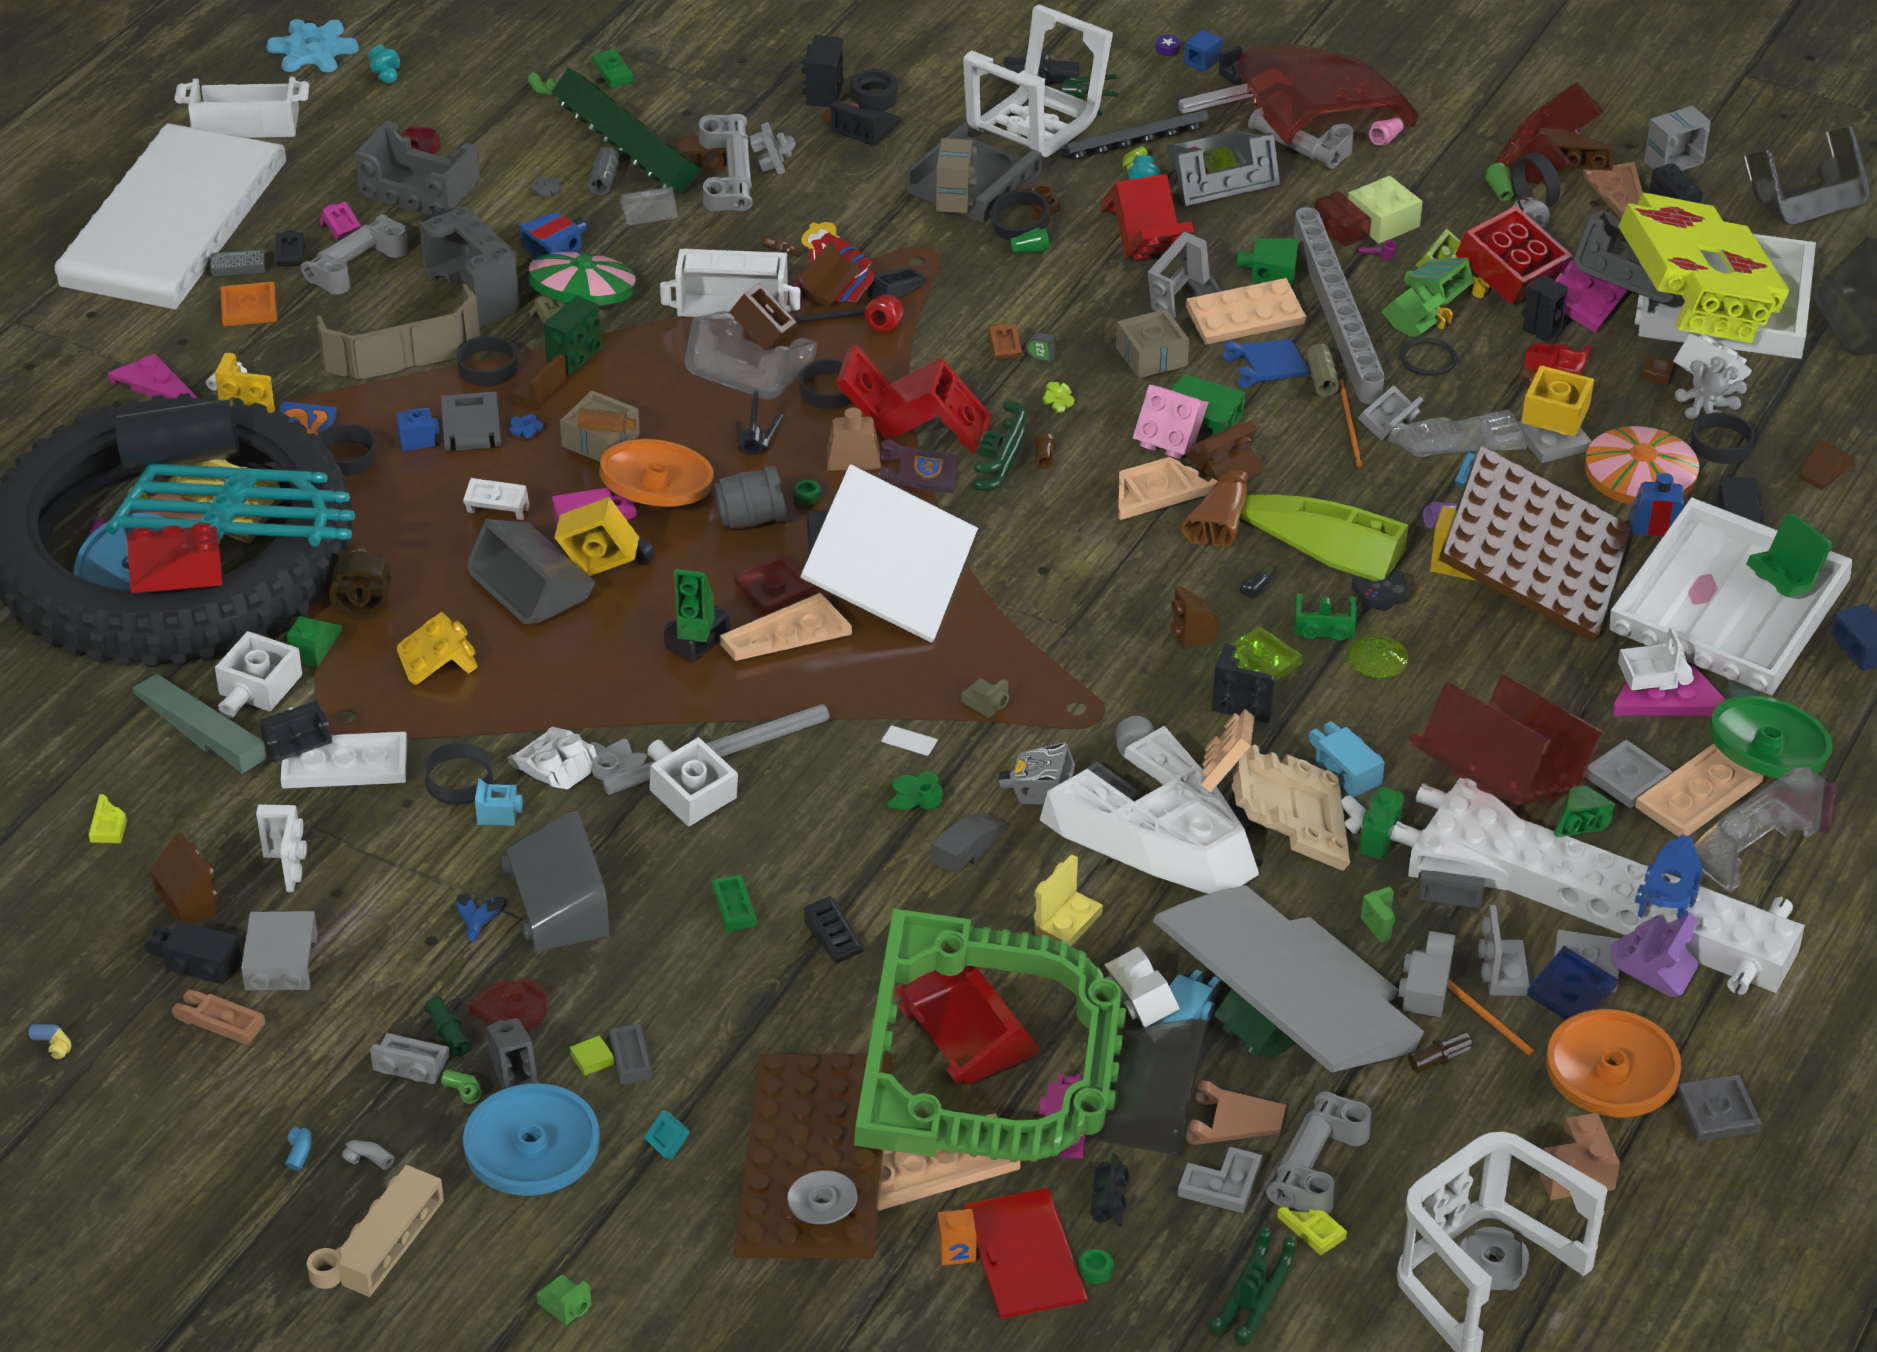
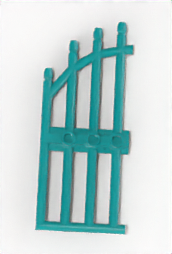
(231, 500)

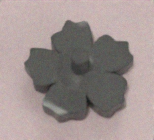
(546, 187)

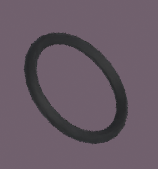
(1428, 372)

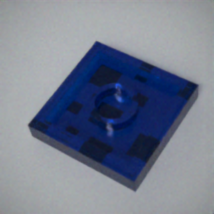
(1571, 985)

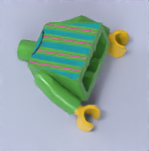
(1444, 277)

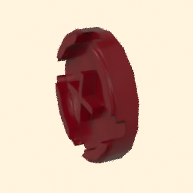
(423, 139)

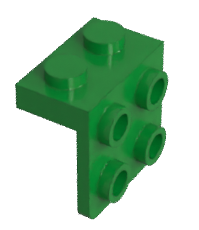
(1792, 558)

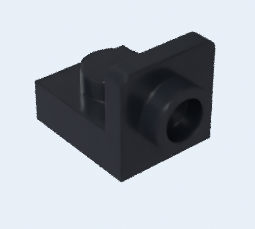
(1229, 65)
(290, 248)

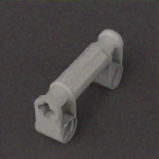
(1329, 148)
(725, 192)
(330, 266)
(1307, 1188)

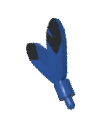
(476, 918)

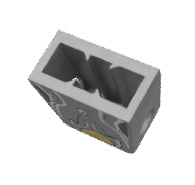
(1038, 772)

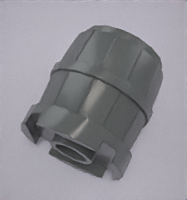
(750, 499)

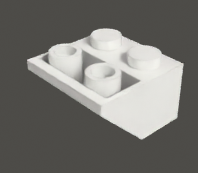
(1704, 349)

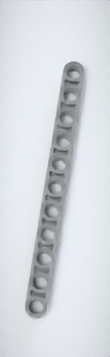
(1339, 305)

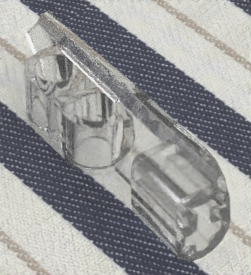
(1442, 435)

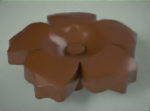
(1527, 374)

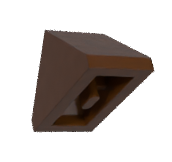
(1825, 465)

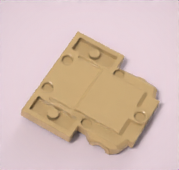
(1295, 802)

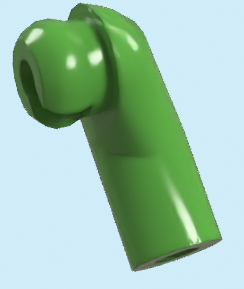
(466, 1084)

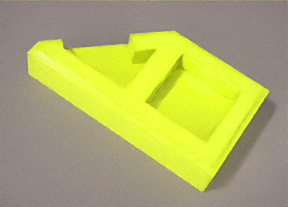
(107, 822)
(1314, 1228)

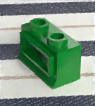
(1325, 623)

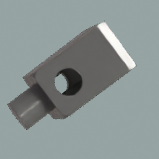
(510, 1044)

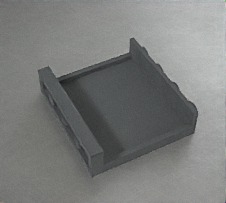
(994, 169)

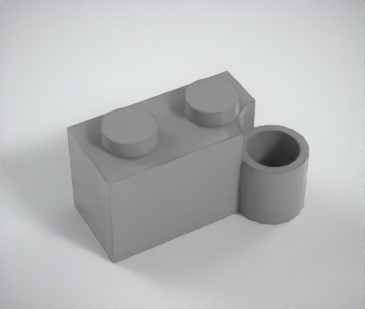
(1428, 975)

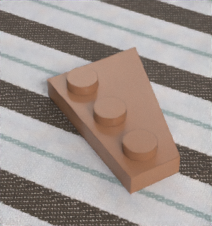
(1616, 186)

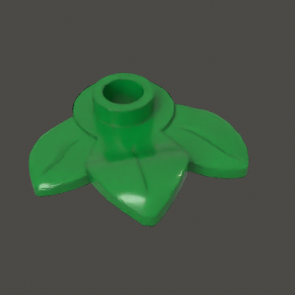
(915, 791)

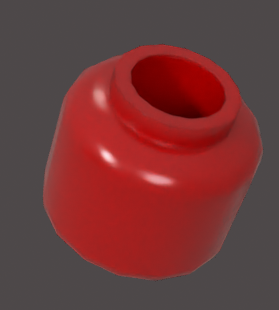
(884, 313)

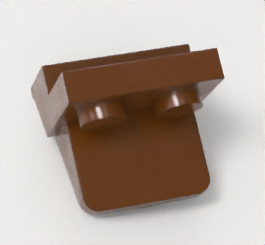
(1227, 451)

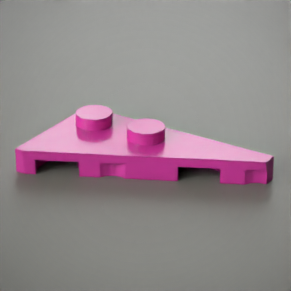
(150, 377)

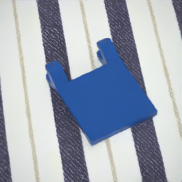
(1266, 361)

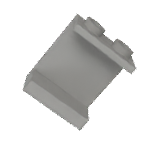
(278, 950)

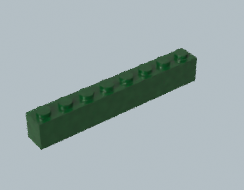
(624, 130)

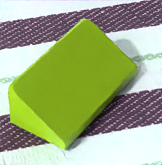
(1442, 248)

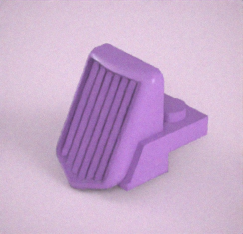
(1658, 954)

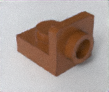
(1004, 341)

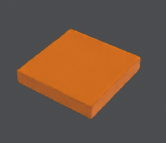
(248, 304)

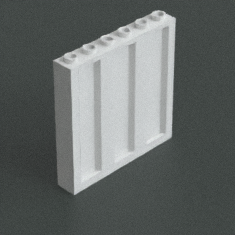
(1784, 330)
(1747, 625)

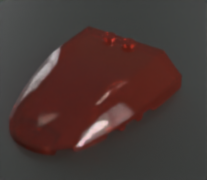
(1303, 81)

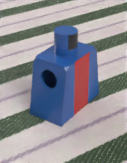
(552, 234)
(1656, 506)

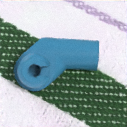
(301, 1143)

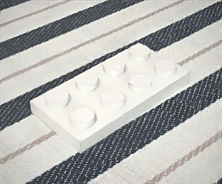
(349, 761)

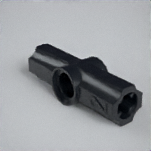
(1052, 70)

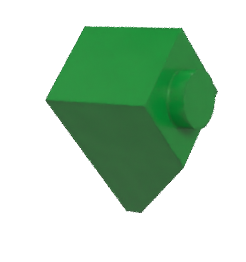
(313, 639)

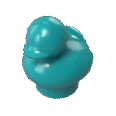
(383, 63)
(1143, 167)

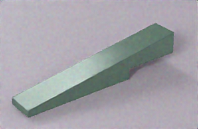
(202, 724)

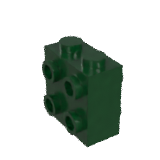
(573, 333)

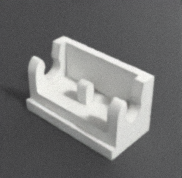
(496, 496)

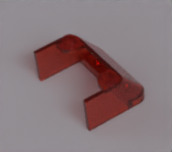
(1566, 111)

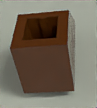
(1193, 620)

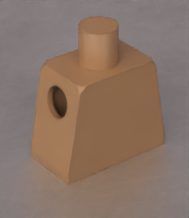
(853, 442)

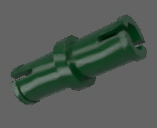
(447, 1026)

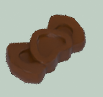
(780, 246)

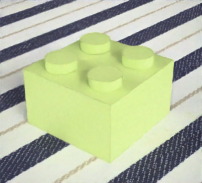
(1389, 206)

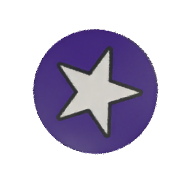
(1167, 45)

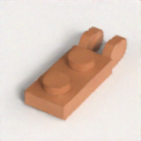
(219, 1016)

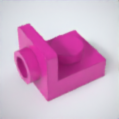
(339, 220)

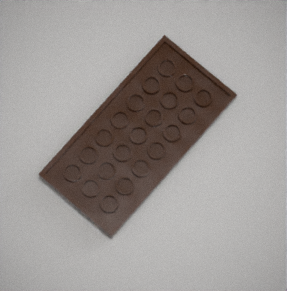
(802, 1126)

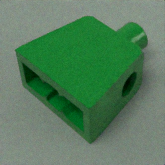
(1271, 260)

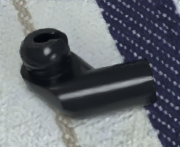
(1259, 582)

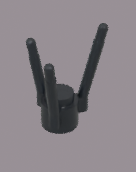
(752, 439)

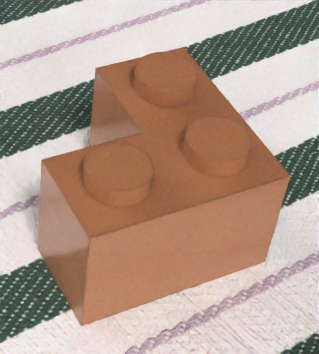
(1586, 1149)

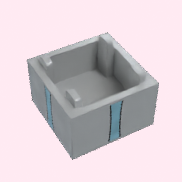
(1678, 139)

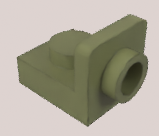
(545, 307)
(986, 697)

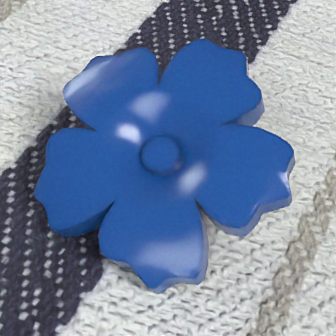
(526, 426)

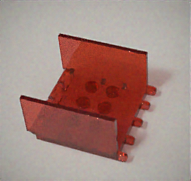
(1511, 746)

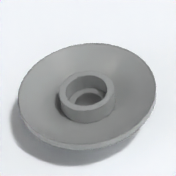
(822, 1197)

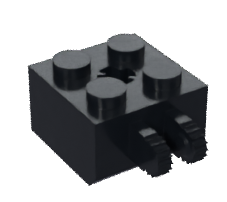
(823, 71)

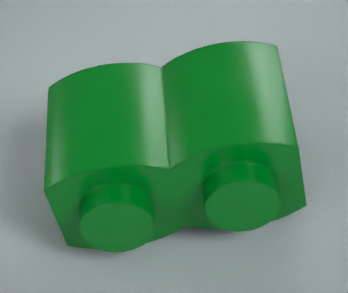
(1379, 822)

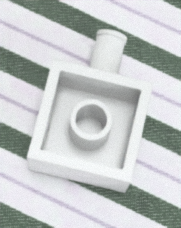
(256, 673)
(691, 779)

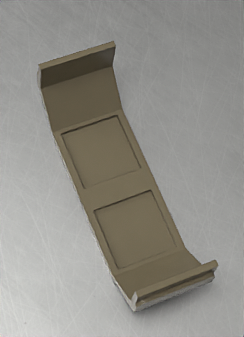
(399, 346)

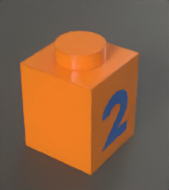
(956, 1237)

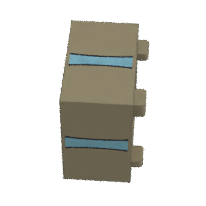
(955, 175)
(1152, 343)
(594, 442)

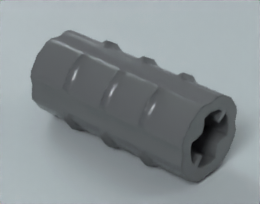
(603, 171)

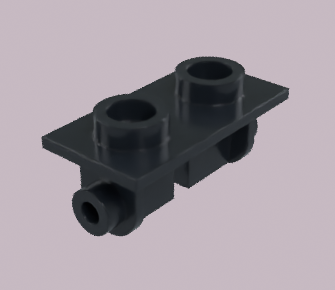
(1111, 1182)

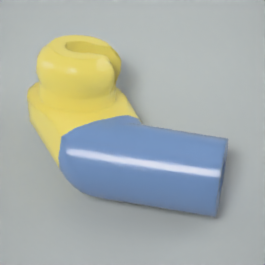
(53, 1033)

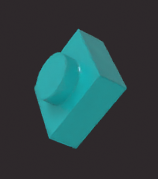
(667, 1134)

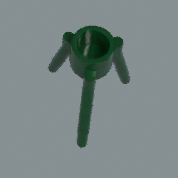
(1075, 88)

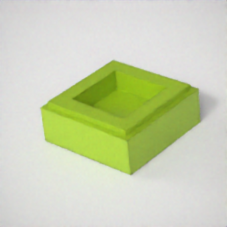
(592, 1055)

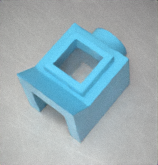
(497, 804)

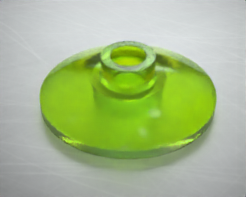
(1378, 656)

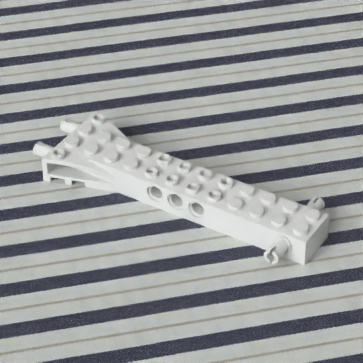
(1486, 840)

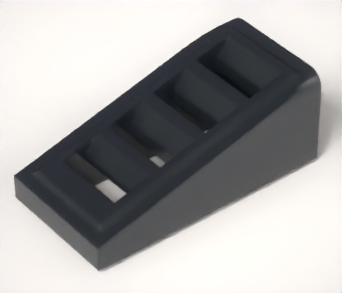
(895, 283)
(826, 912)

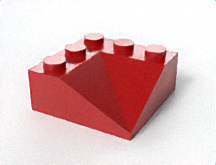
(1512, 253)
(173, 558)

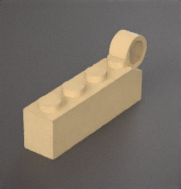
(381, 1235)

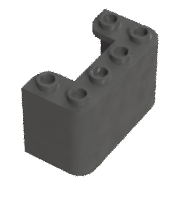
(413, 178)
(466, 249)

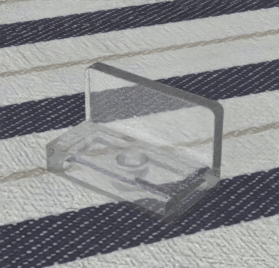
(648, 206)

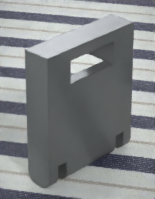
(470, 420)

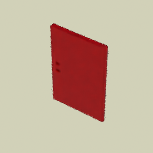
(1029, 1253)

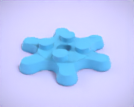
(312, 45)

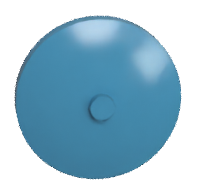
(105, 556)
(531, 1139)

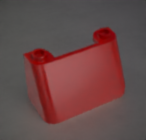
(967, 1023)

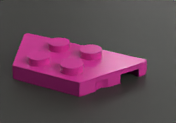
(1693, 699)

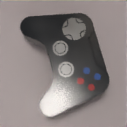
(1381, 593)

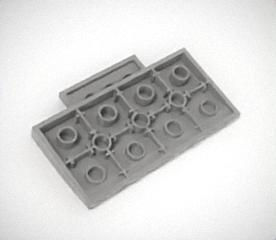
(1295, 977)

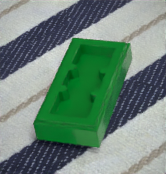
(612, 68)
(733, 903)

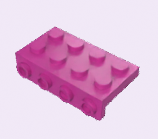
(1589, 297)

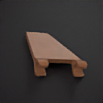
(1235, 1116)

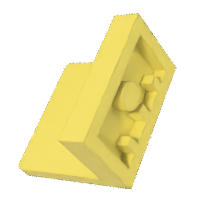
(1060, 908)

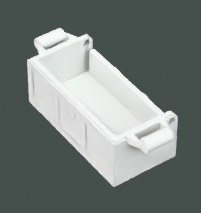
(245, 109)
(718, 278)

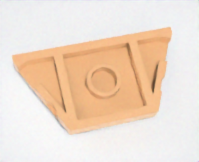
(1158, 486)

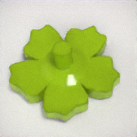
(1059, 396)

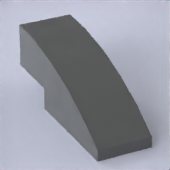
(967, 841)

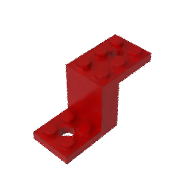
(1144, 216)
(913, 398)

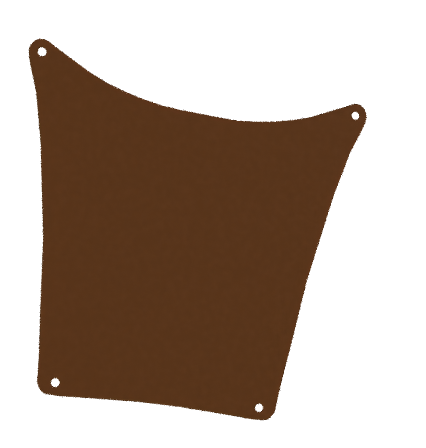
(608, 654)

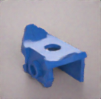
(1678, 858)

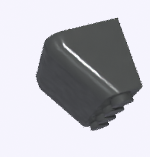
(526, 571)

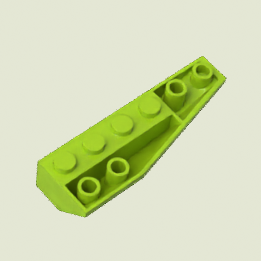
(1331, 532)

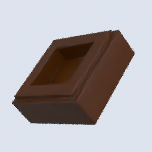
(1658, 370)

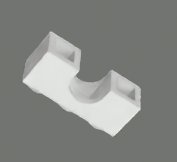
(1142, 990)

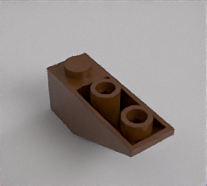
(1581, 150)

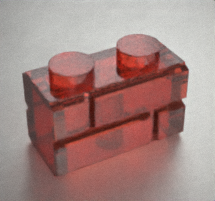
(1343, 218)

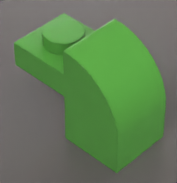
(1412, 315)

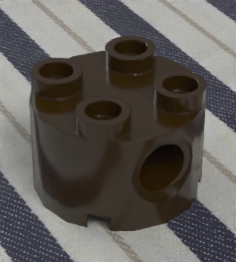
(360, 584)

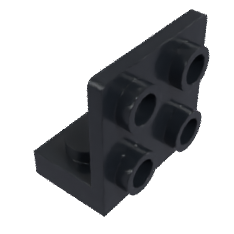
(862, 123)
(1241, 688)

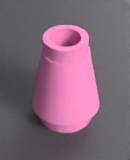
(1385, 131)

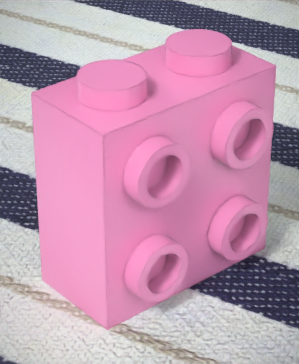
(1169, 421)

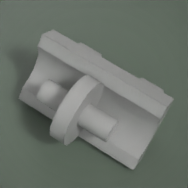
(766, 140)

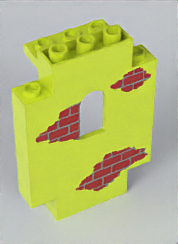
(1668, 243)

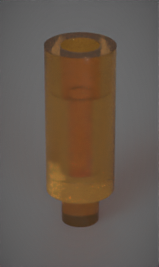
(605, 421)

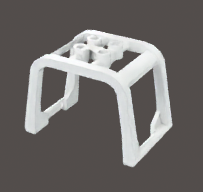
(1034, 123)
(1438, 1233)

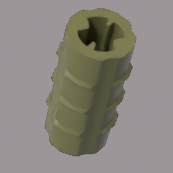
(1322, 370)

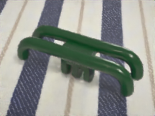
(1001, 448)
(1252, 1290)

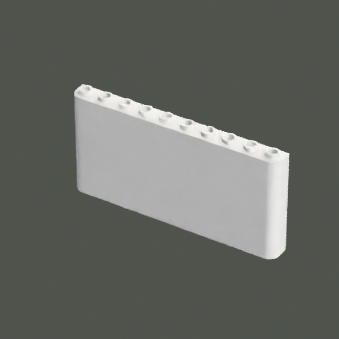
(169, 215)

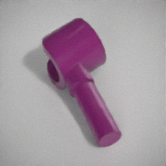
(1386, 252)

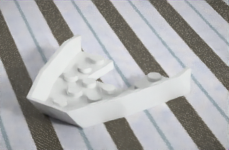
(1170, 833)

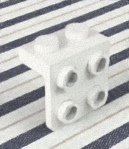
(281, 838)

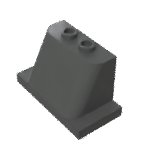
(1253, 151)

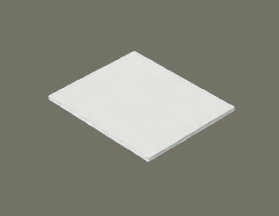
(889, 553)

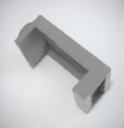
(1193, 266)

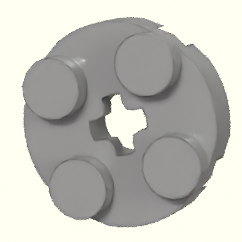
(1511, 1256)

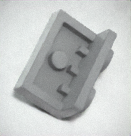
(1389, 411)
(409, 1058)

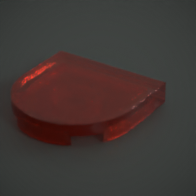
(511, 1000)

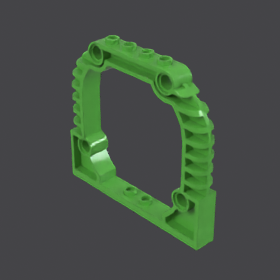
(947, 944)

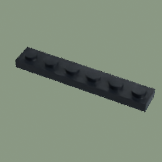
(1124, 138)

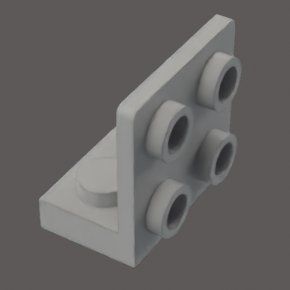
(1504, 960)

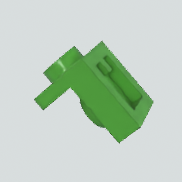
(1378, 913)
(565, 1299)

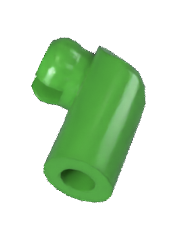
(541, 87)

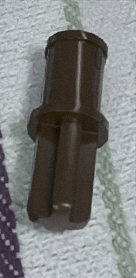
(1440, 1052)

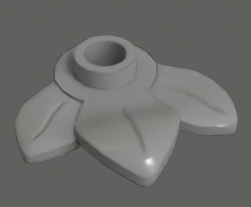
(615, 759)

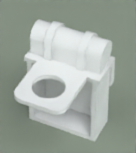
(1656, 665)

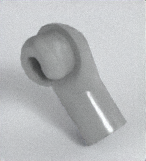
(370, 1150)

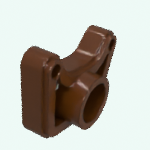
(1052, 201)

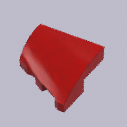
(1557, 357)

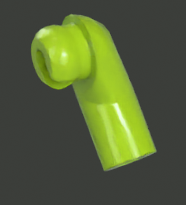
(1128, 158)

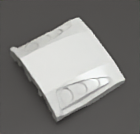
(556, 758)

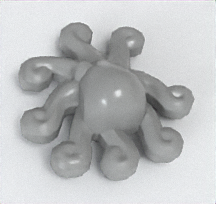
(1710, 391)

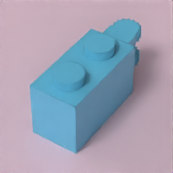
(1348, 758)
(1193, 997)

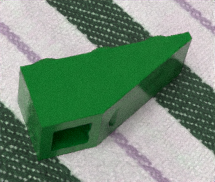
(693, 605)
(1583, 813)

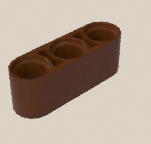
(701, 156)

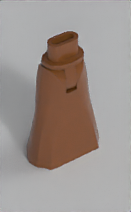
(1219, 512)

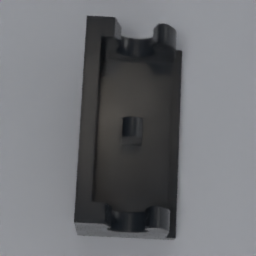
(295, 731)

